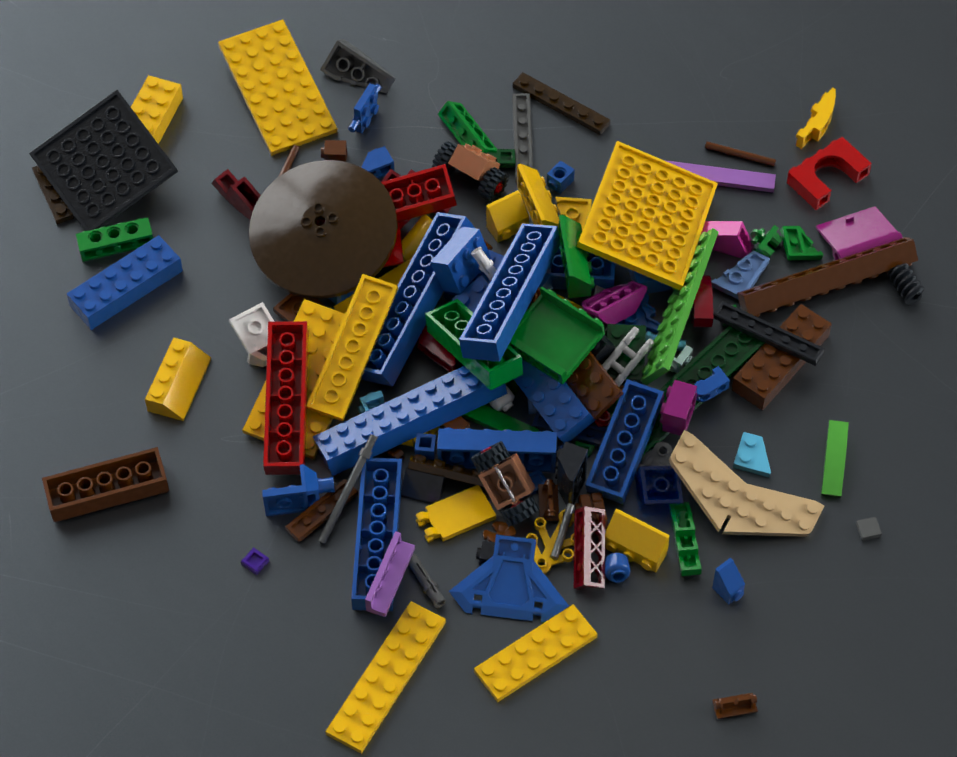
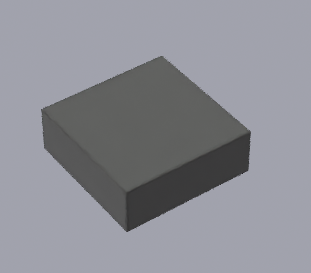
(868, 528)

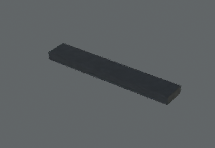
(768, 333)

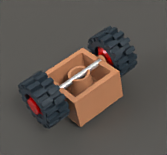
(475, 164)
(506, 482)

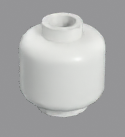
(504, 402)

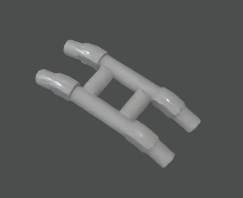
(635, 357)

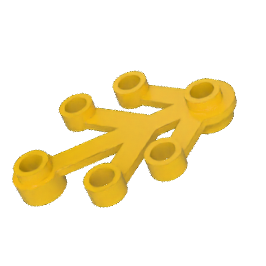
(549, 544)

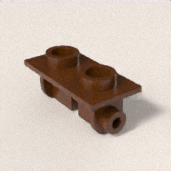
(548, 501)
(735, 705)

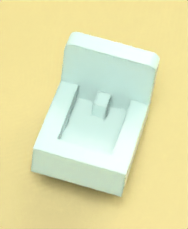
(682, 360)

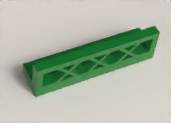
(465, 127)

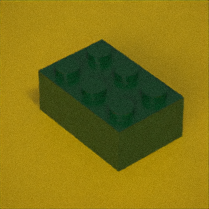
(615, 334)

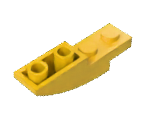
(819, 119)

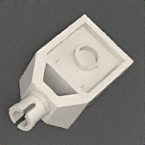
(252, 331)

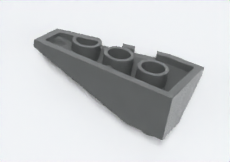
(355, 67)

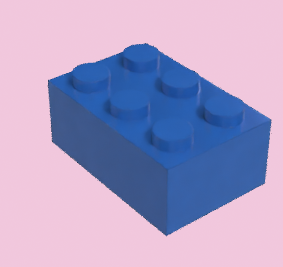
(454, 262)

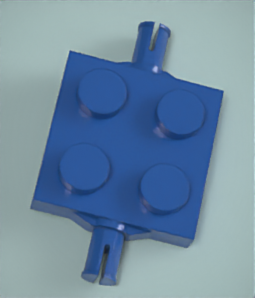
(365, 108)

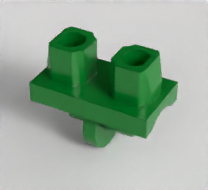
(771, 237)

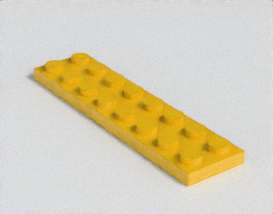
(352, 347)
(385, 677)

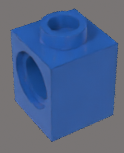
(560, 177)

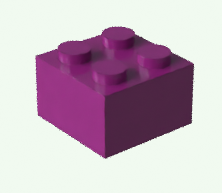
(678, 407)

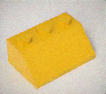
(636, 540)

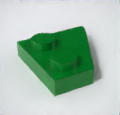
(798, 245)

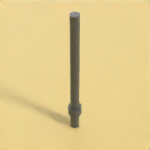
(365, 454)

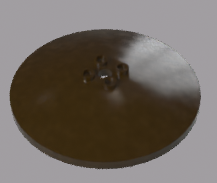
(329, 257)

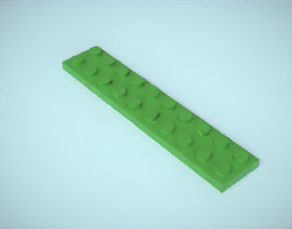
(677, 312)

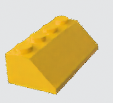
(536, 197)
(177, 380)

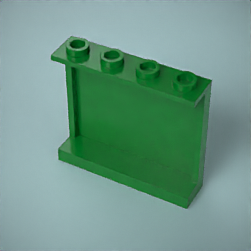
(556, 335)

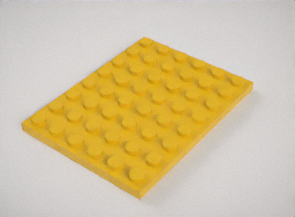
(647, 215)

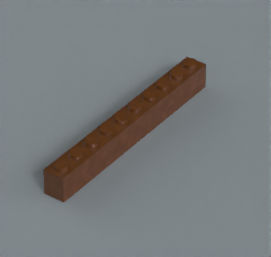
(827, 277)

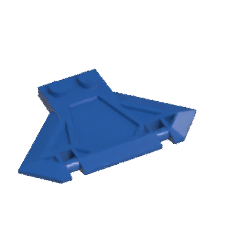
(510, 584)

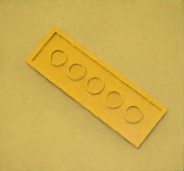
(535, 653)

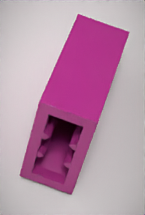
(731, 239)

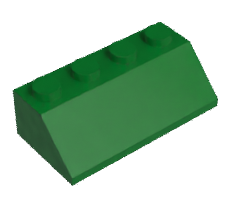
(574, 259)

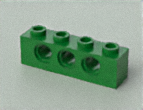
(114, 239)

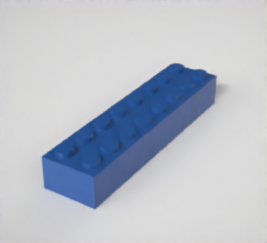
(376, 522)

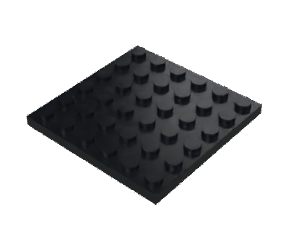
(103, 162)

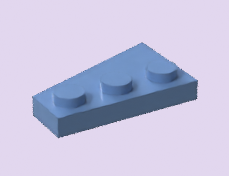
(743, 275)

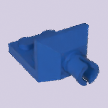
(296, 498)

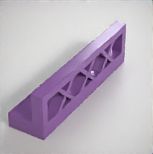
(389, 576)

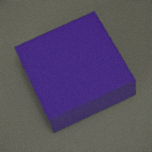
(254, 561)

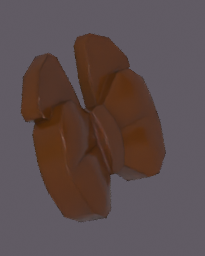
(501, 529)

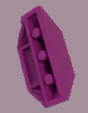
(615, 302)

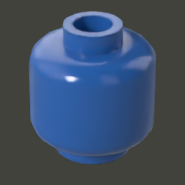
(617, 567)

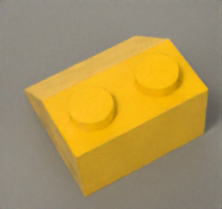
(506, 216)

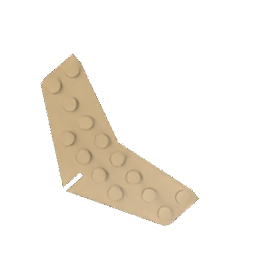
(747, 506)

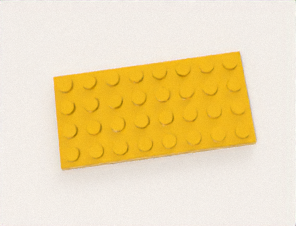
(277, 87)
(323, 328)

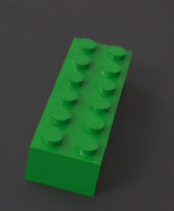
(447, 326)

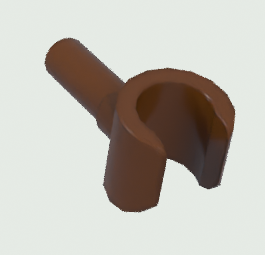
(396, 455)

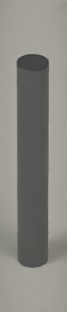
(562, 531)

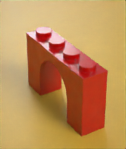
(836, 154)

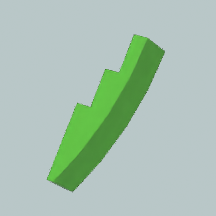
(835, 458)

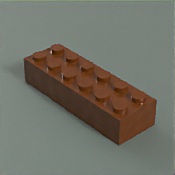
(773, 368)
(105, 484)

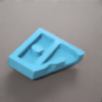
(752, 455)

